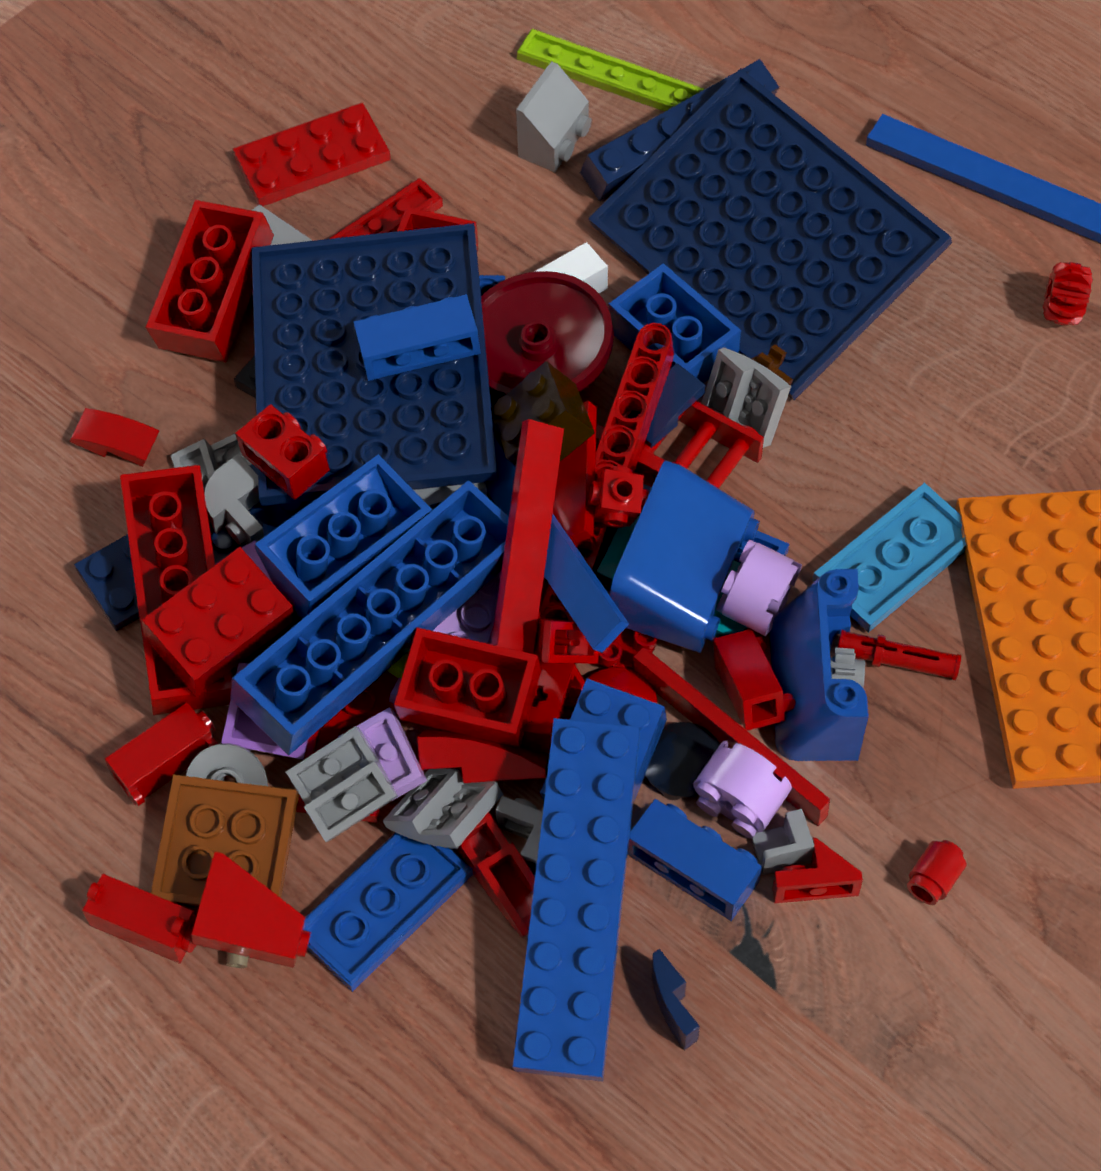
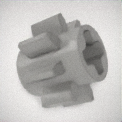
(846, 666)

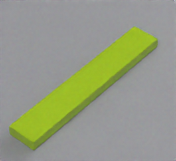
(605, 71)

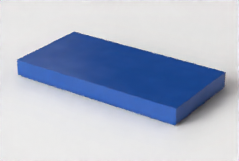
(382, 906)

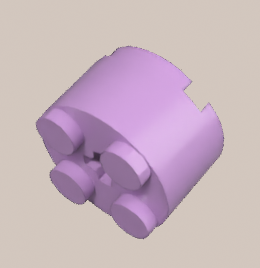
(758, 587)
(741, 788)

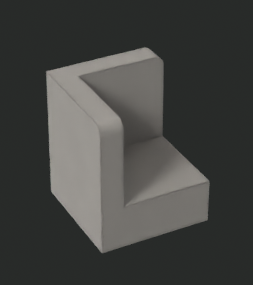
(785, 844)

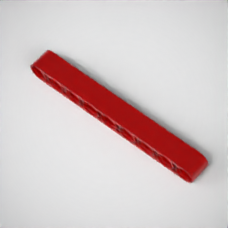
(626, 432)

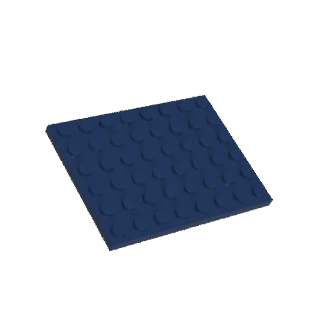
(772, 228)
(308, 362)

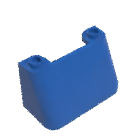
(680, 558)
(828, 711)

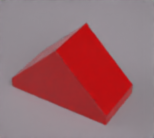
(563, 643)

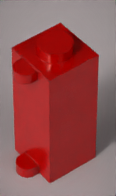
(750, 680)
(160, 752)
(140, 918)

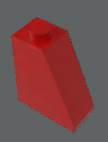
(247, 917)

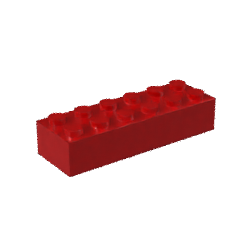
(169, 552)

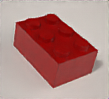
(217, 621)
(468, 687)

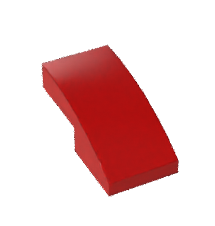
(115, 434)

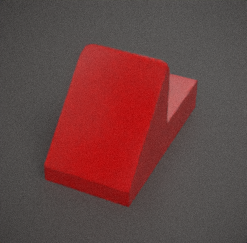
(827, 879)

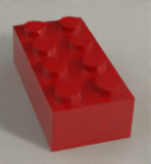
(208, 281)

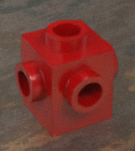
(607, 500)

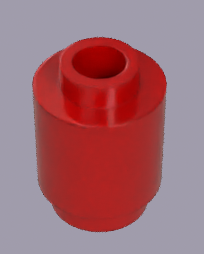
(936, 871)

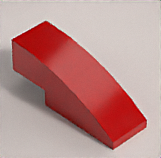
(479, 758)
(500, 872)

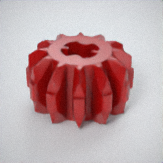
(1067, 293)

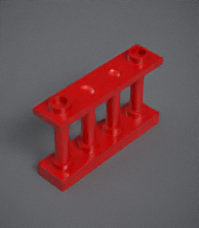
(709, 424)

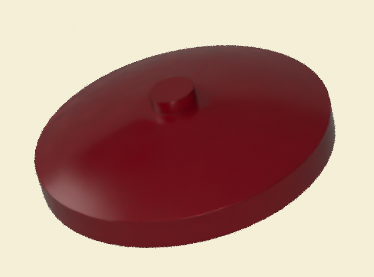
(543, 320)

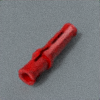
(901, 655)

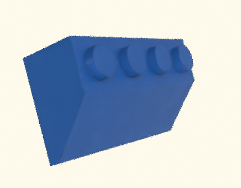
(339, 534)

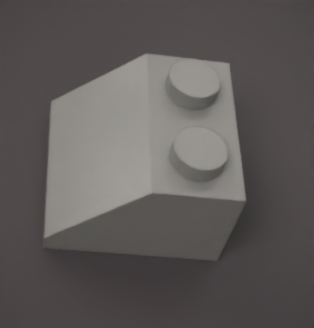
(551, 119)

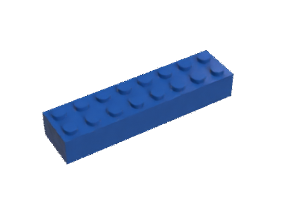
(373, 619)
(577, 900)

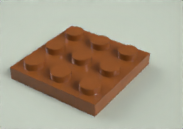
(227, 817)

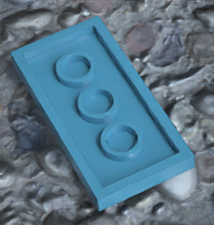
(900, 554)

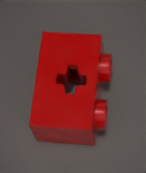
(554, 698)

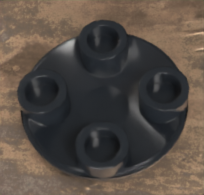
(680, 759)

